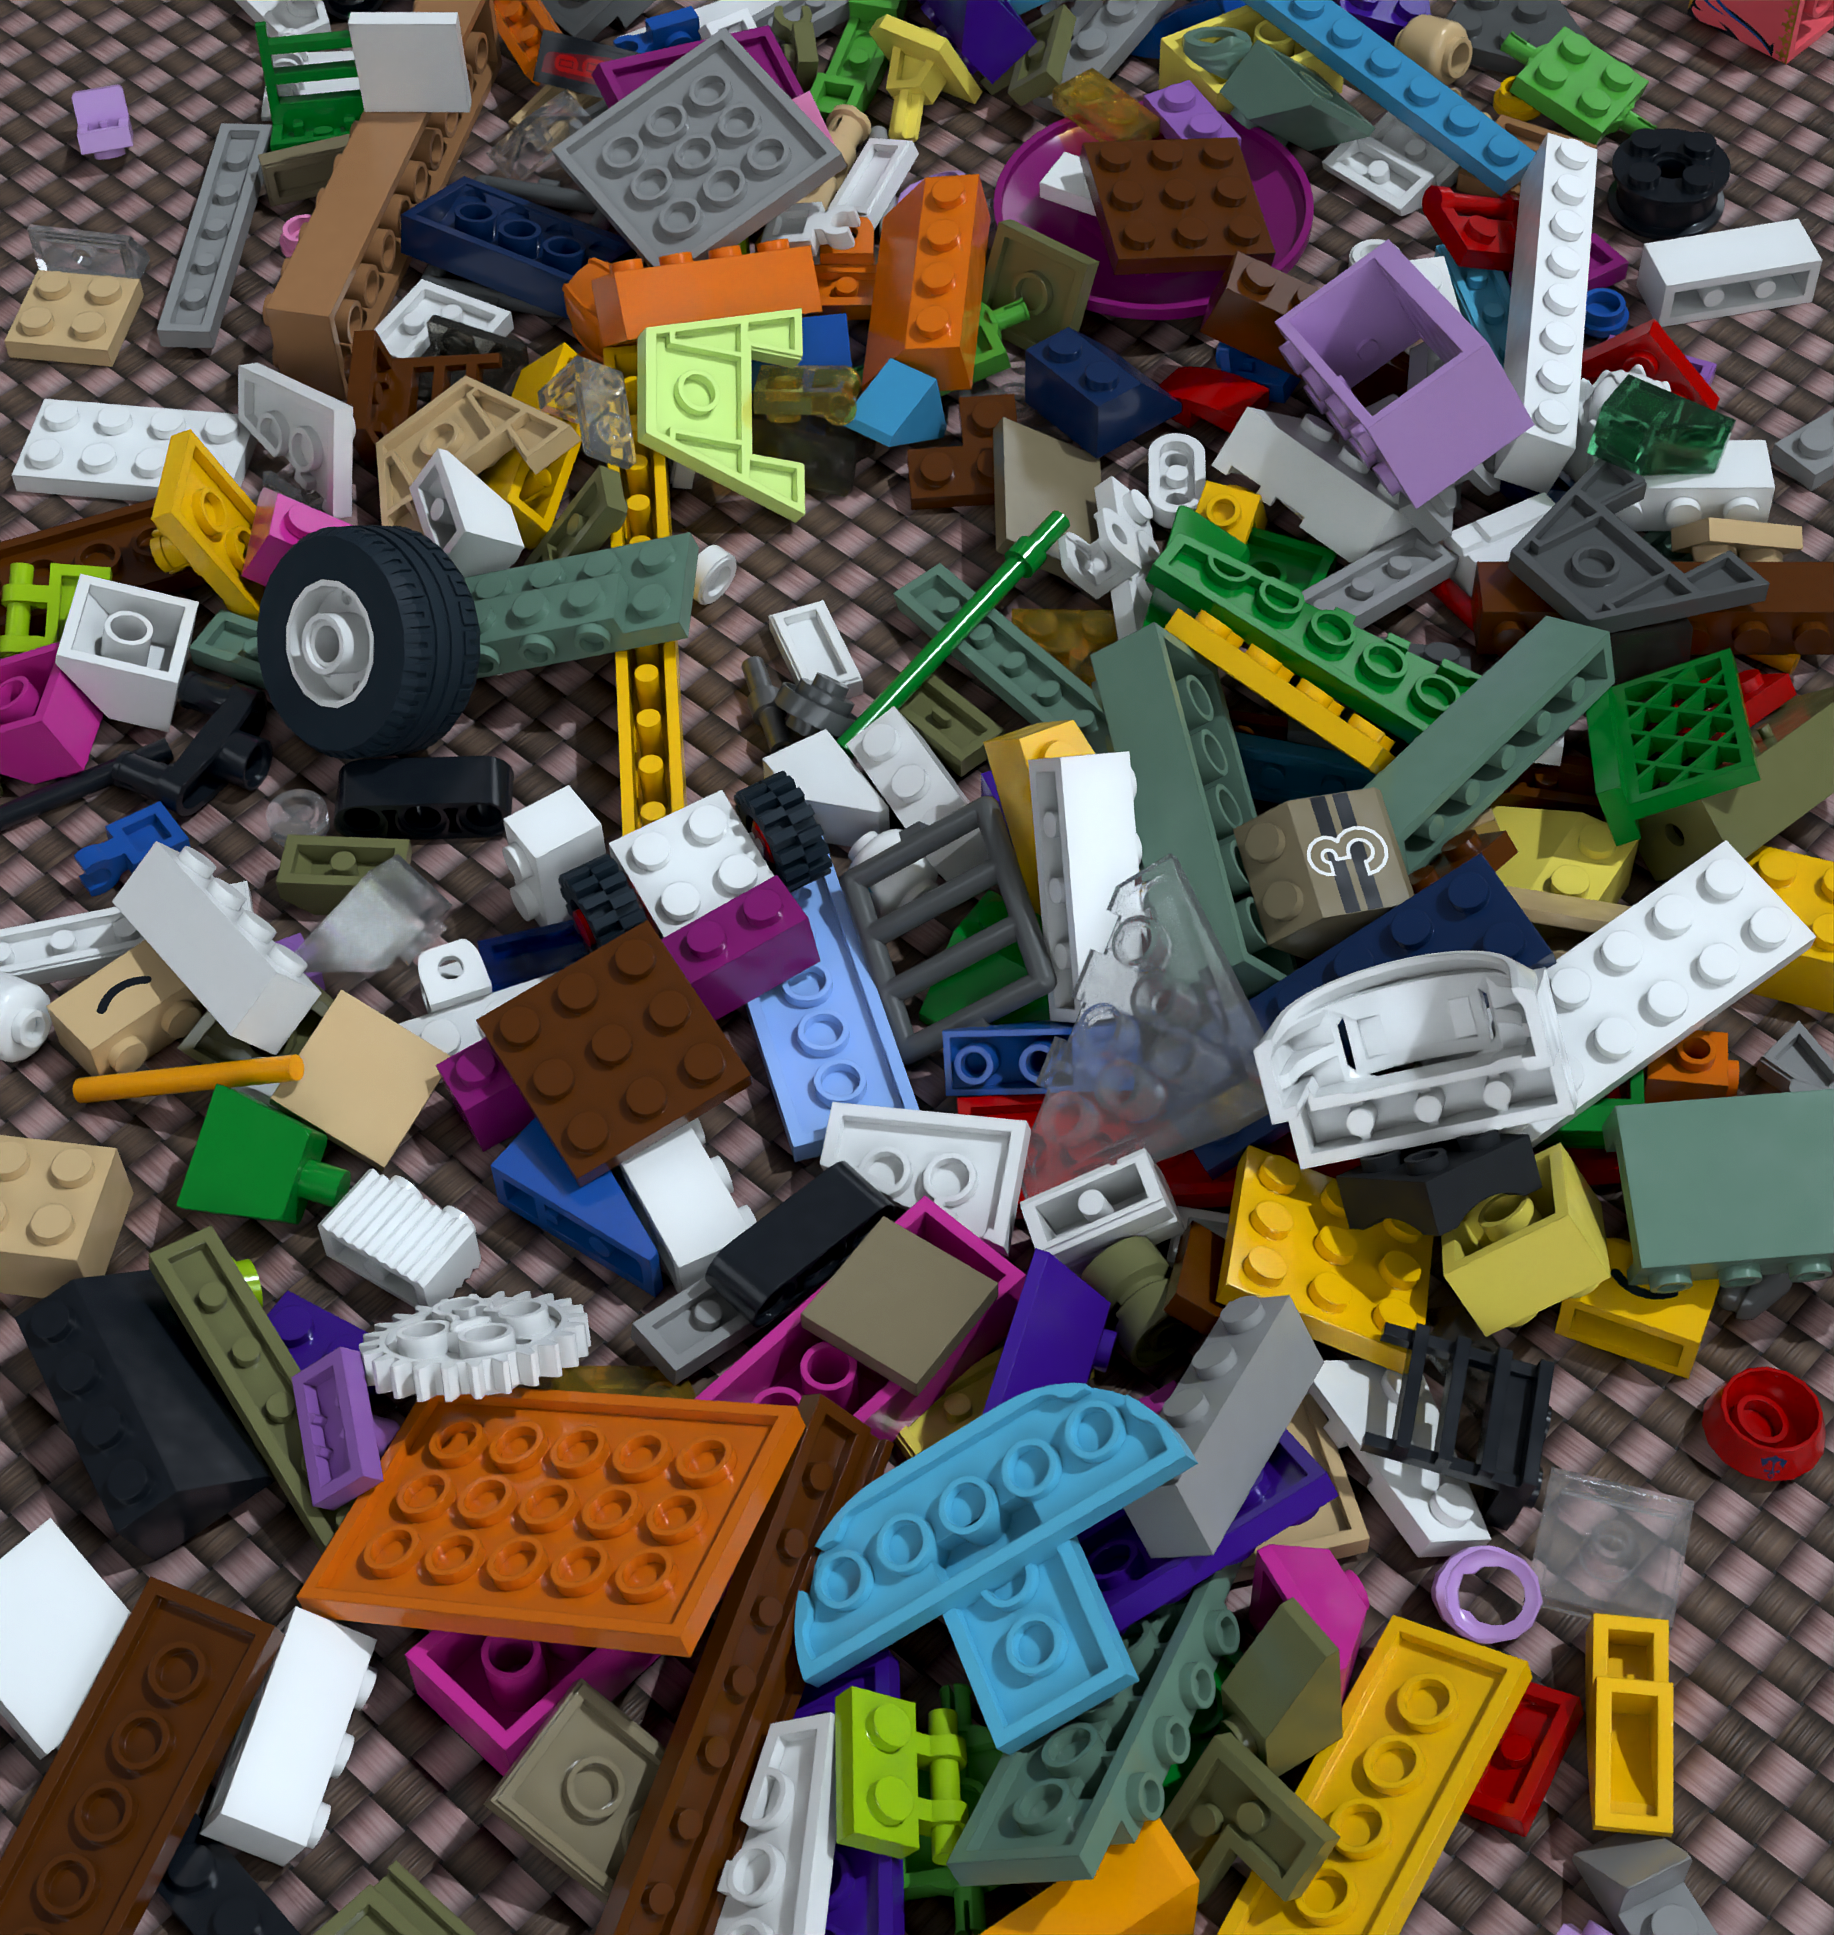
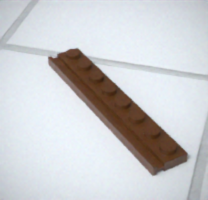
(739, 1689)

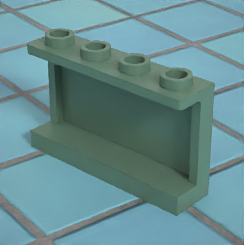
(1727, 1188)

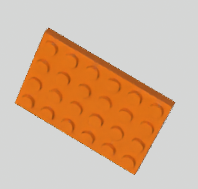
(558, 1518)

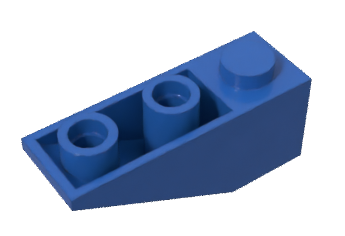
(999, 1057)

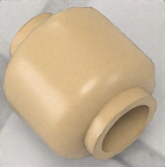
(1436, 46)

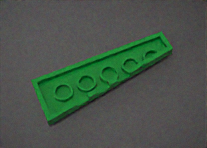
(1319, 645)

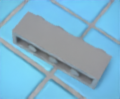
(1231, 1417)

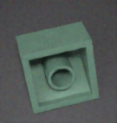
(1291, 101)

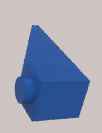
(590, 1218)

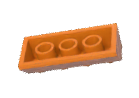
(931, 282)

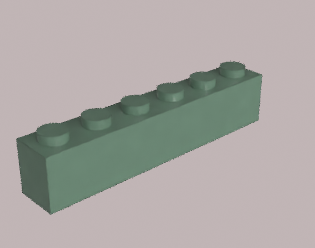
(1493, 735)

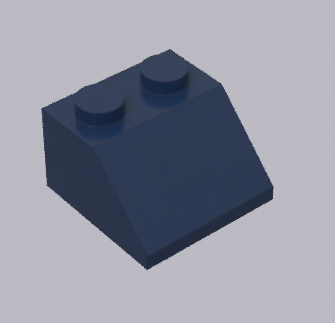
(1093, 392)

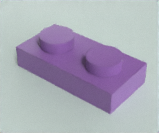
(1187, 113)

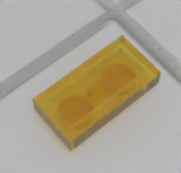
(1104, 109)

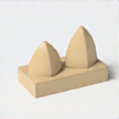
(1746, 539)

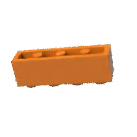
(704, 289)

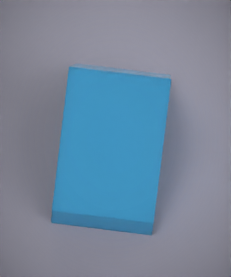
(900, 407)

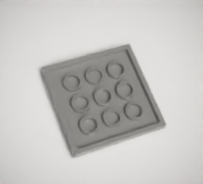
(699, 154)

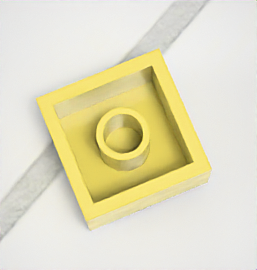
(1530, 1249)

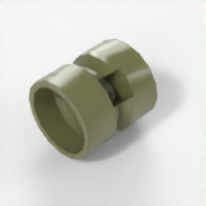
(1136, 1284)

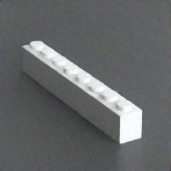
(1549, 309)

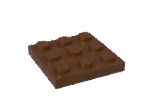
(1174, 204)
(614, 1053)

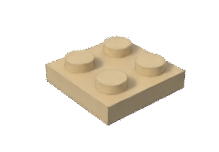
(74, 318)

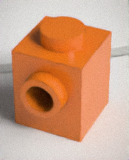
(1693, 1070)

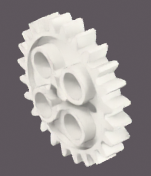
(475, 1346)

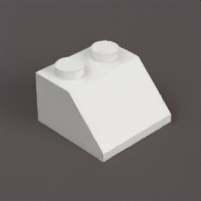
(127, 649)

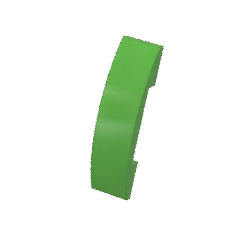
(858, 60)

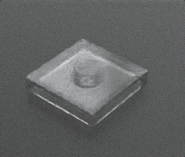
(1610, 1548)

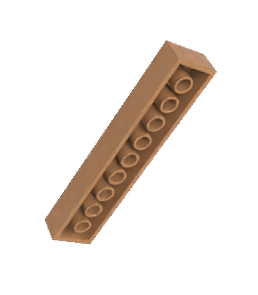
(351, 246)

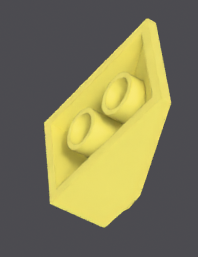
(1564, 854)

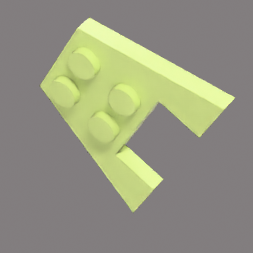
(699, 401)

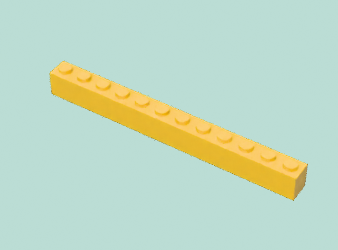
(647, 675)

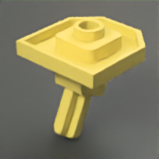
(918, 71)

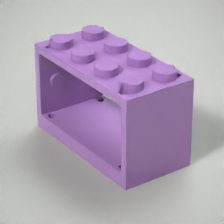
(1436, 426)

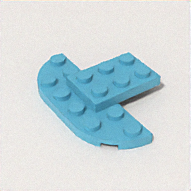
(992, 1545)

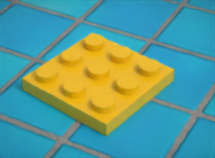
(1295, 1241)

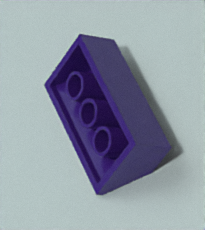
(982, 32)
(1053, 1334)

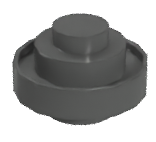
(816, 705)

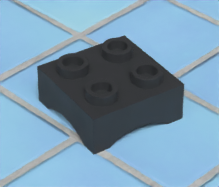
(1438, 1181)

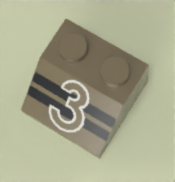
(1322, 869)

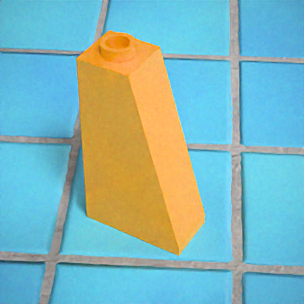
(1134, 1892)

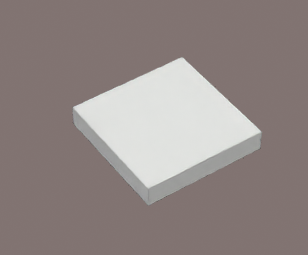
(410, 61)

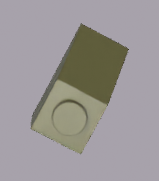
(1285, 1691)

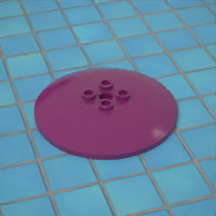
(1276, 178)

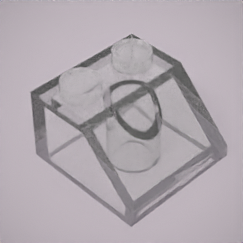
(378, 922)

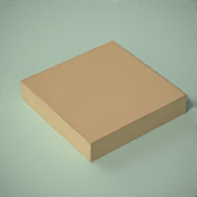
(361, 1080)

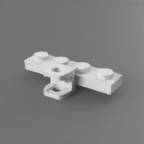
(1118, 557)
(457, 996)

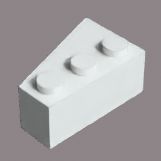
(1315, 479)

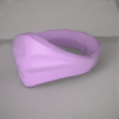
(1470, 1561)

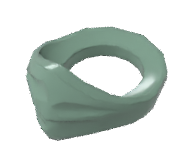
(1220, 57)

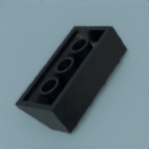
(142, 1409)

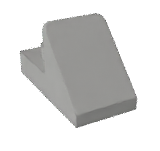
(1642, 1885)

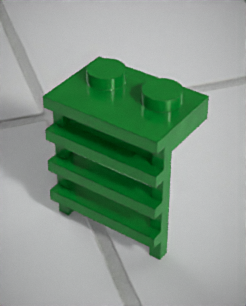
(308, 116)

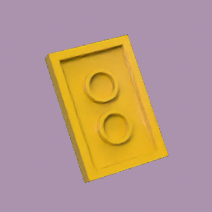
(204, 523)

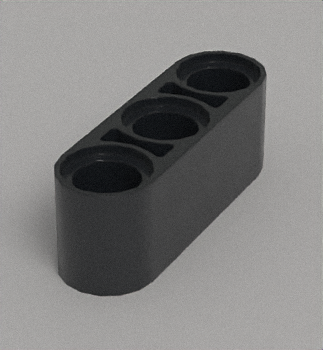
(424, 798)
(797, 1244)

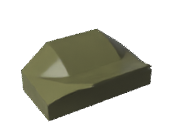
(324, 869)

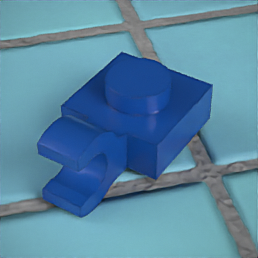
(663, 32)
(127, 846)

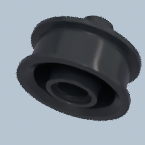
(1668, 183)

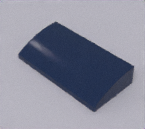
(505, 242)

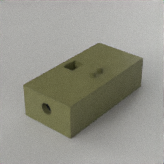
(1796, 775)

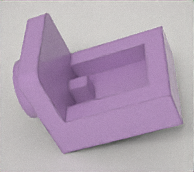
(102, 121)

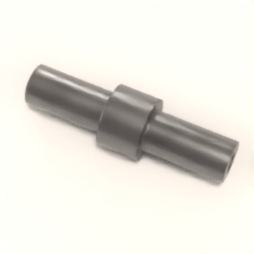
(762, 705)

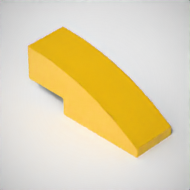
(1629, 1724)

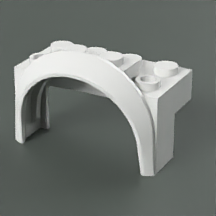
(1408, 1015)

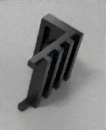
(1511, 1427)

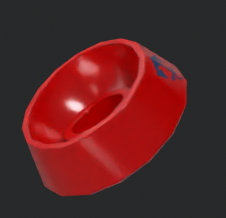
(1765, 1424)

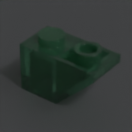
(1658, 432)

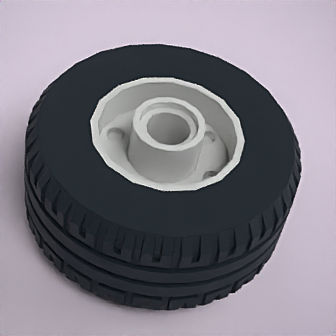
(368, 641)

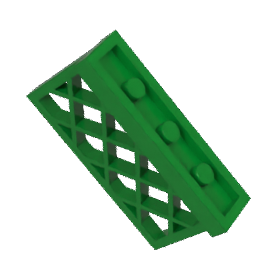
(1622, 747)

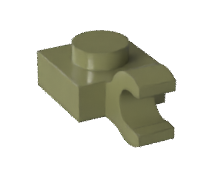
(800, 46)

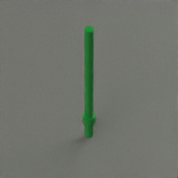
(1020, 561)

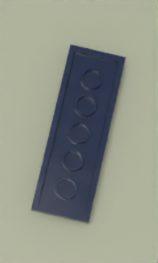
(1456, 913)

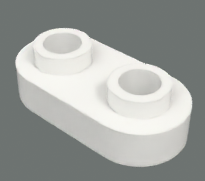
(1174, 475)

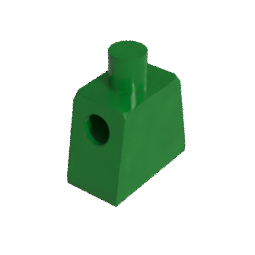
(258, 1163)

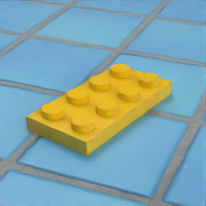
(1271, 681)

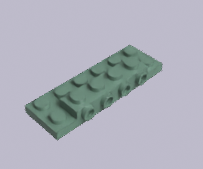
(585, 604)
(1103, 1772)

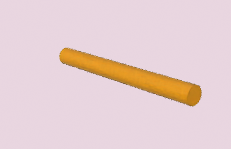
(188, 1078)

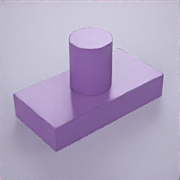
(338, 1429)

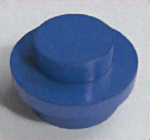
(1605, 313)

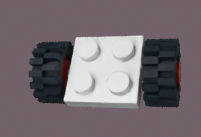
(697, 861)

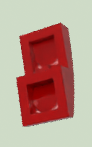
(1213, 396)

